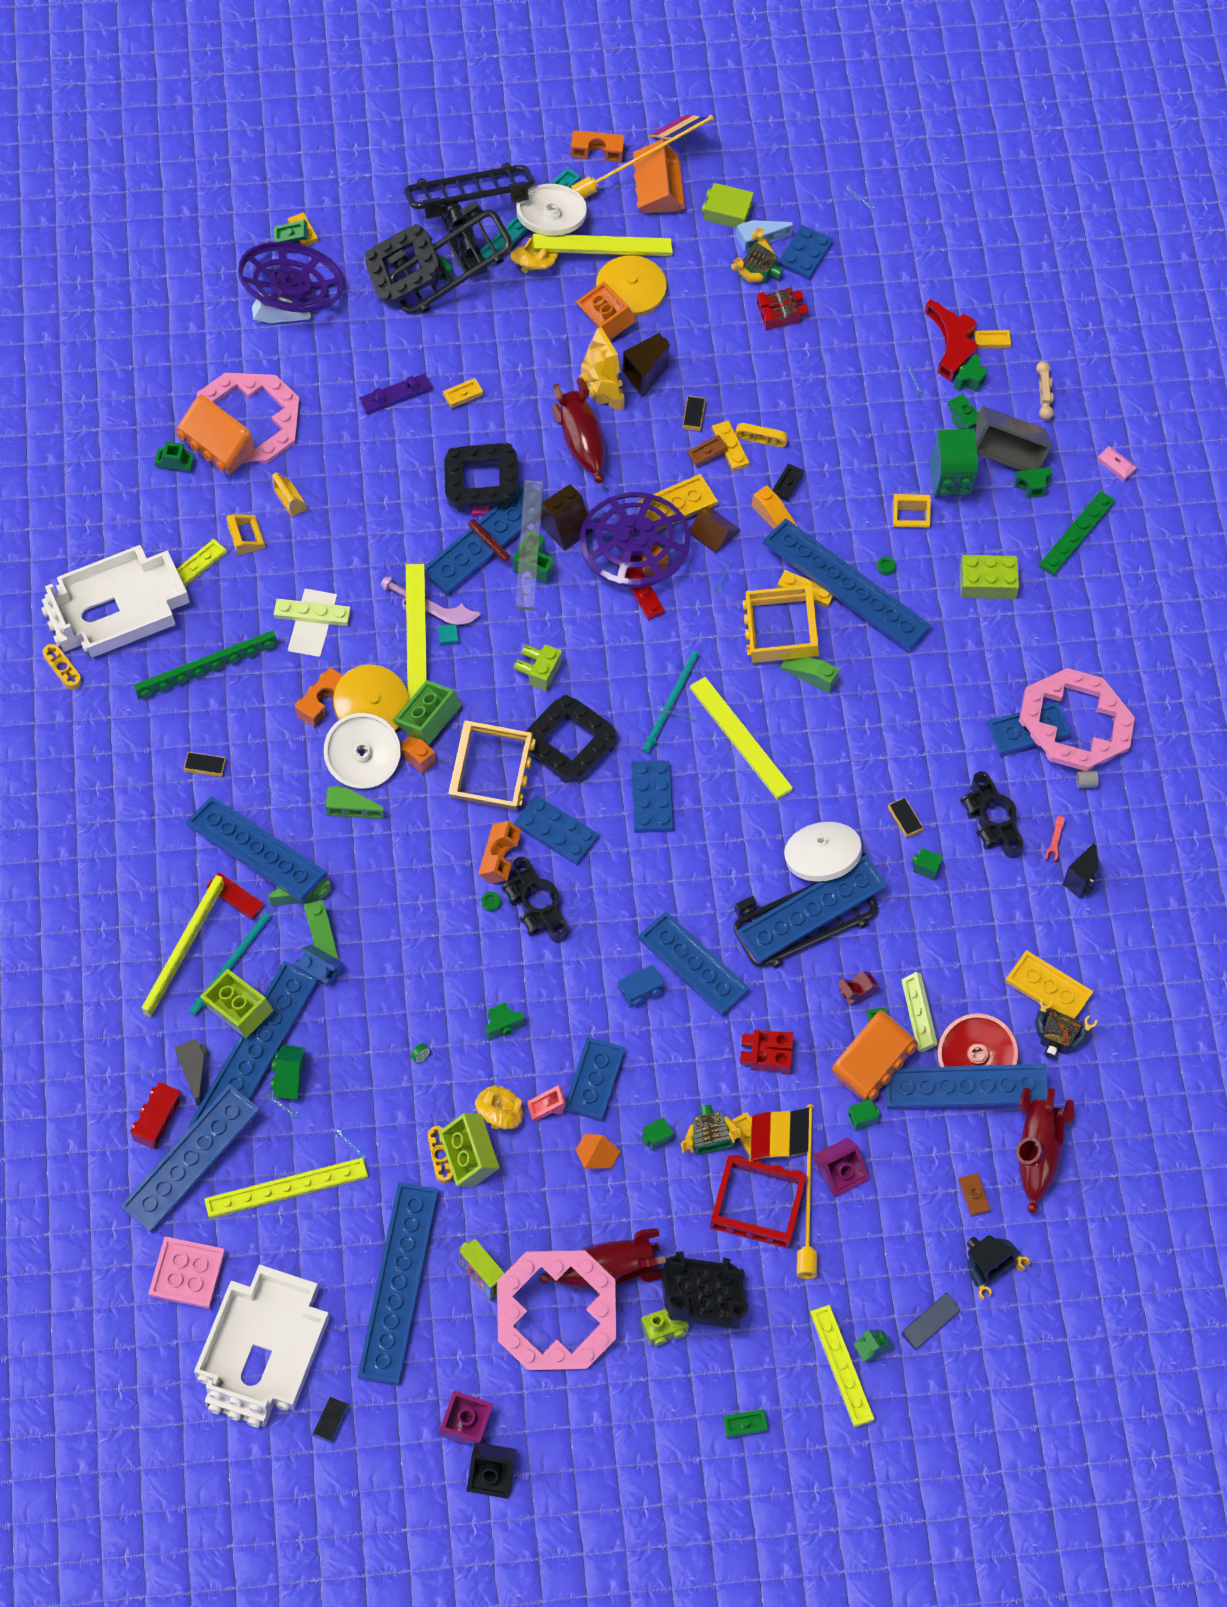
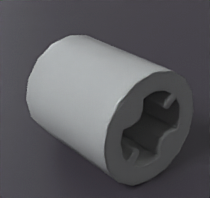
(1087, 779)

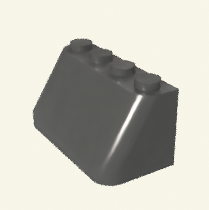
(1010, 440)

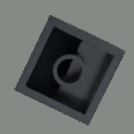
(1082, 873)
(491, 1470)

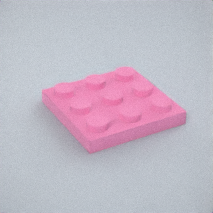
(186, 1272)

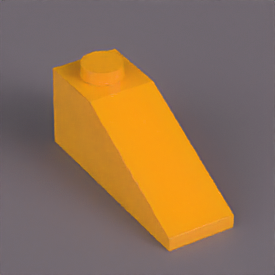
(770, 507)

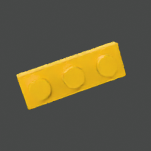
(735, 455)
(820, 595)

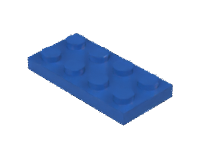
(1011, 736)
(651, 796)
(556, 830)
(594, 1078)

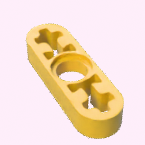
(754, 434)
(62, 674)
(438, 1170)

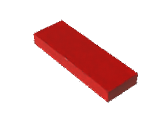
(239, 898)

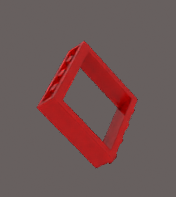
(749, 1230)

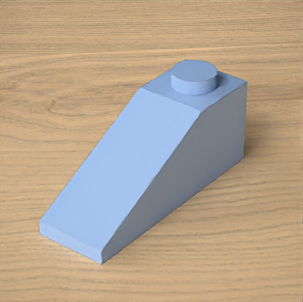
(772, 232)

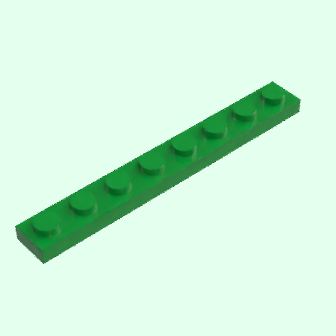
(206, 664)

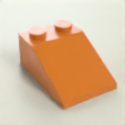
(606, 310)

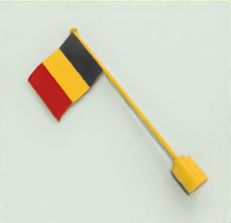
(669, 132)
(786, 1136)

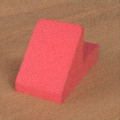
(547, 1103)

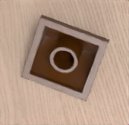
(712, 529)

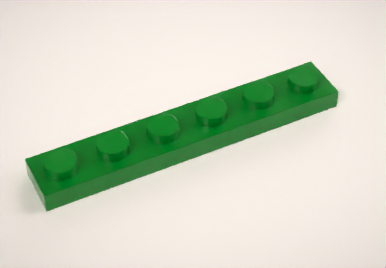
(1076, 533)

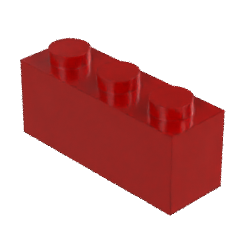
(156, 1115)

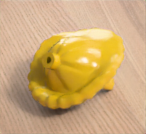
(532, 260)
(499, 1107)

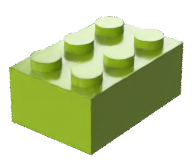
(989, 577)
(236, 1003)
(468, 1150)

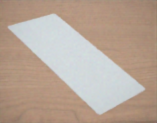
(308, 636)

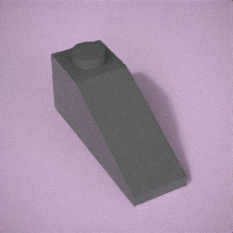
(193, 1066)

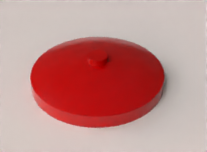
(977, 1042)

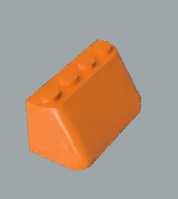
(659, 180)
(215, 435)
(874, 1056)

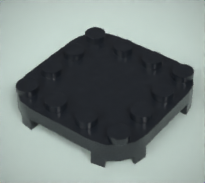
(703, 1291)

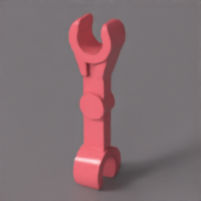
(1055, 838)

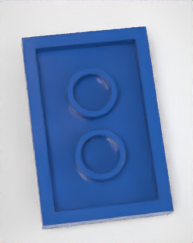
(805, 252)

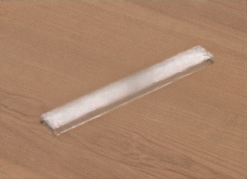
(529, 545)

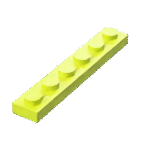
(841, 1366)

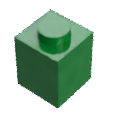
(927, 863)
(863, 1114)
(657, 1134)

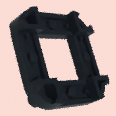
(376, 263)
(482, 496)
(591, 754)

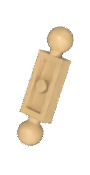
(1045, 385)

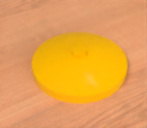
(636, 282)
(370, 691)

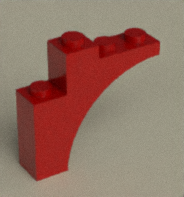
(957, 339)

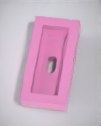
(1121, 468)

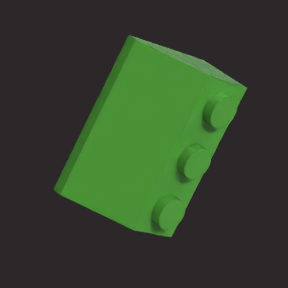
(428, 711)

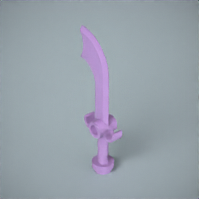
(457, 615)

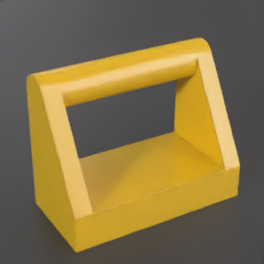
(288, 494)
(911, 502)
(244, 547)

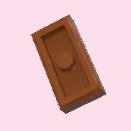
(707, 451)
(974, 1194)

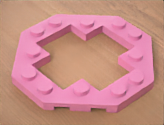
(285, 419)
(1045, 734)
(556, 1355)

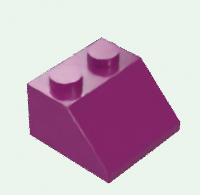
(841, 1166)
(465, 1418)

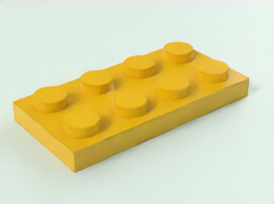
(687, 496)
(1039, 979)

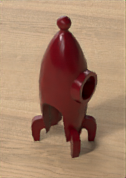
(580, 429)
(1041, 1144)
(621, 1259)

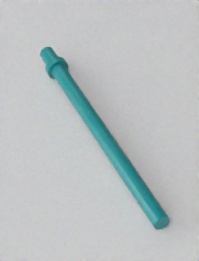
(651, 739)
(233, 959)

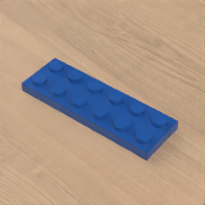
(693, 963)

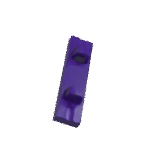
(395, 393)

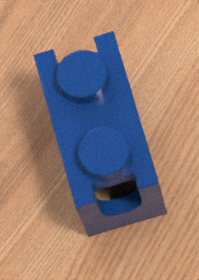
(319, 964)
(641, 986)

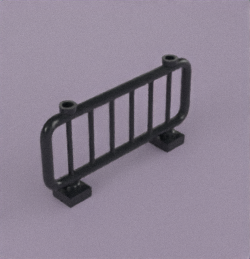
(433, 206)
(474, 214)
(747, 909)

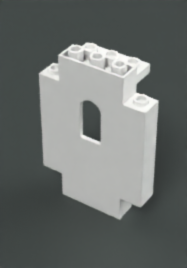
(142, 590)
(270, 1315)

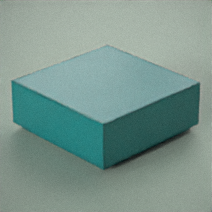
(448, 635)

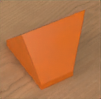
(597, 1152)

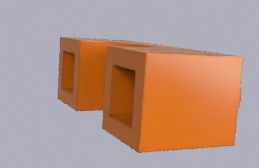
(610, 144)
(309, 708)
(494, 866)

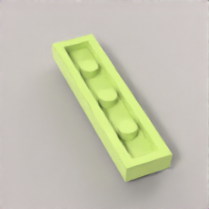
(312, 612)
(919, 1012)

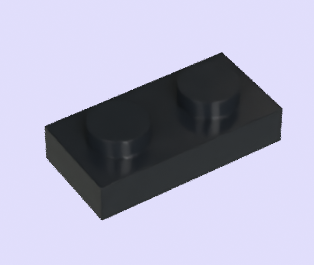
(788, 482)

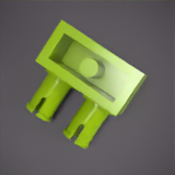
(545, 667)
(660, 1328)

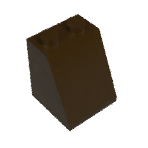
(646, 362)
(563, 516)

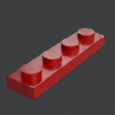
(644, 596)

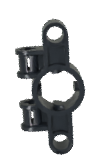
(453, 219)
(992, 833)
(535, 919)

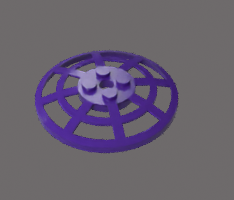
(299, 281)
(635, 545)

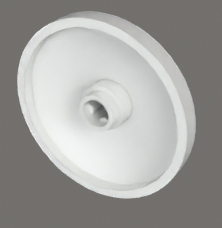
(552, 210)
(364, 733)
(823, 851)

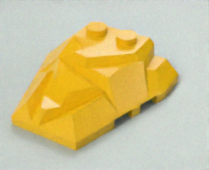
(601, 372)

